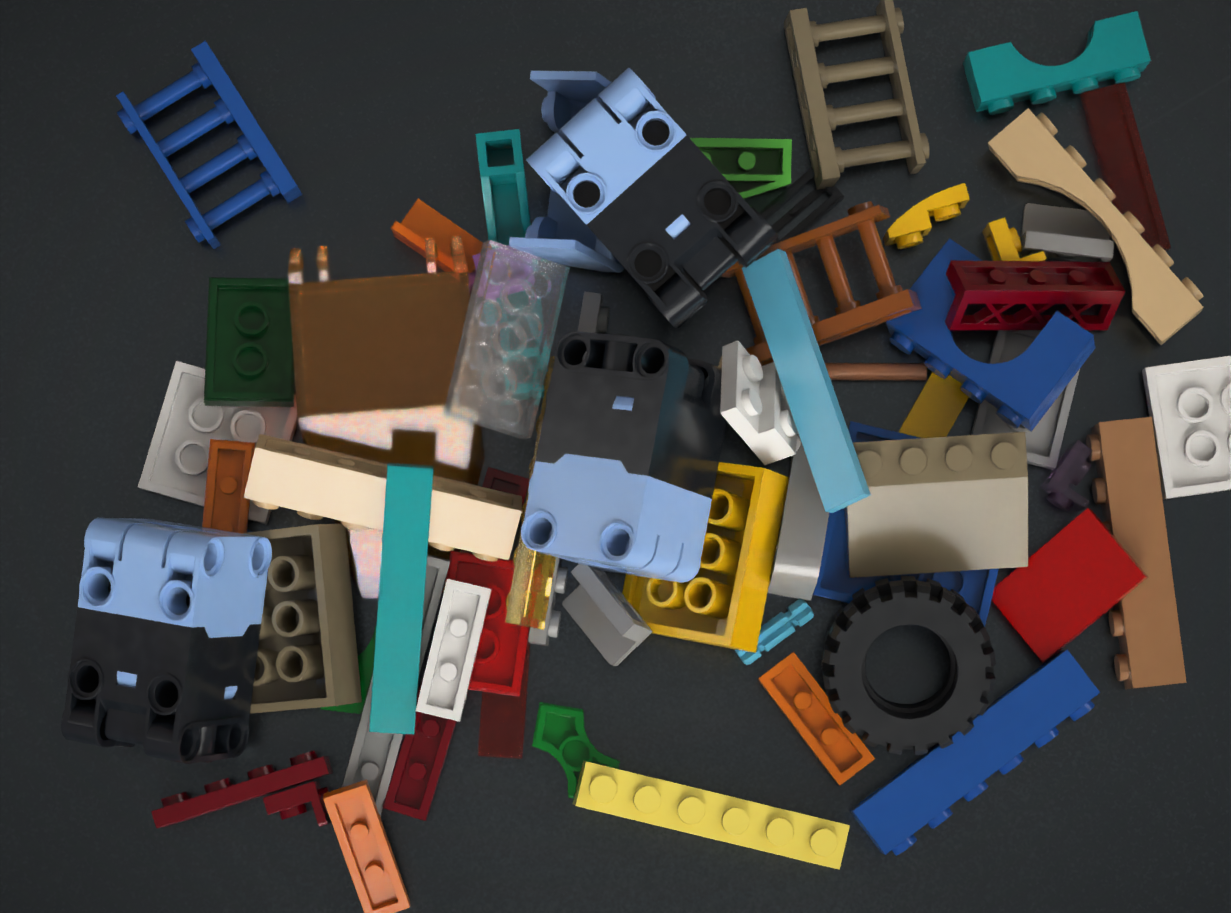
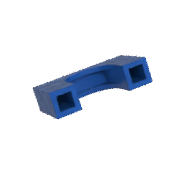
(1018, 388)

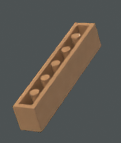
(1134, 514)

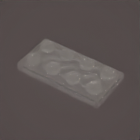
(506, 340)

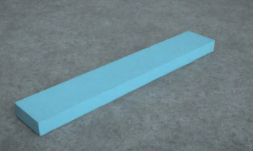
(806, 381)

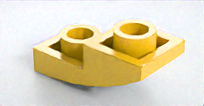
(915, 222)

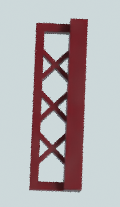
(1036, 285)

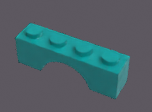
(1003, 76)

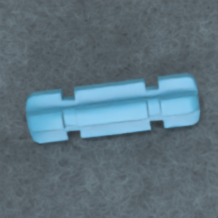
(778, 629)

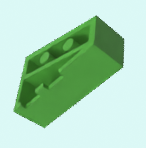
(750, 164)

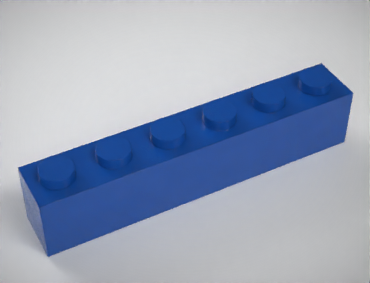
(943, 776)

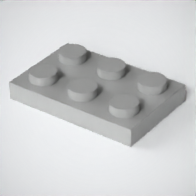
(1046, 438)

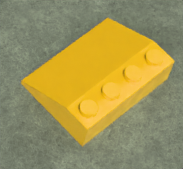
(730, 591)

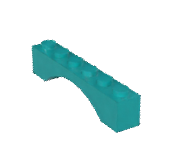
(503, 186)

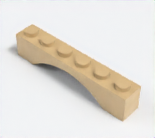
(1038, 159)

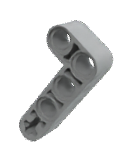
(800, 534)

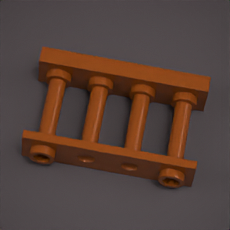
(850, 315)

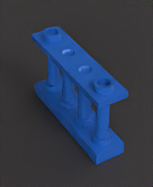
(250, 144)

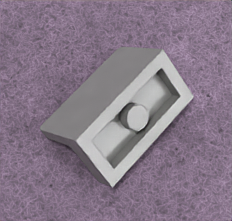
(1064, 234)
(605, 614)

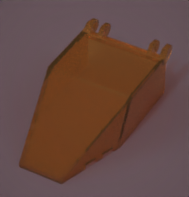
(378, 375)

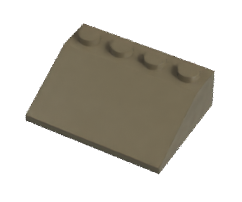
(940, 505)
(307, 623)

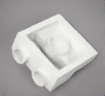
(757, 405)

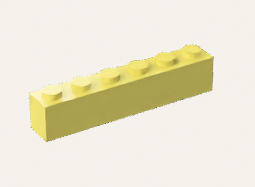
(711, 815)

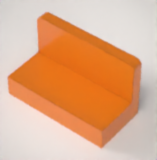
(425, 223)

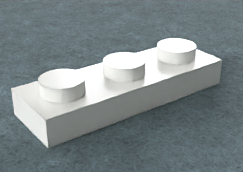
(453, 650)

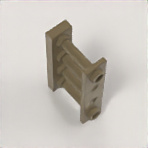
(822, 119)

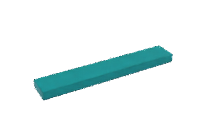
(401, 598)

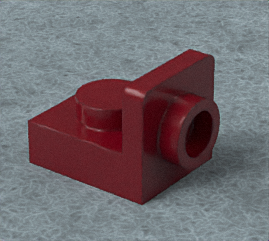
(292, 802)

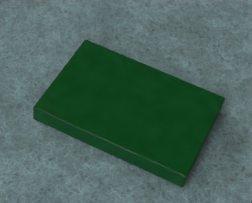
(249, 343)

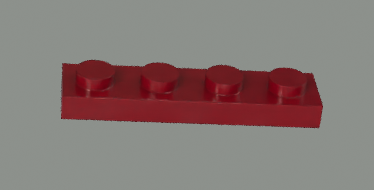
(224, 794)

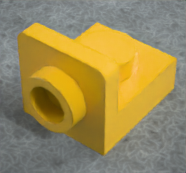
(1005, 243)

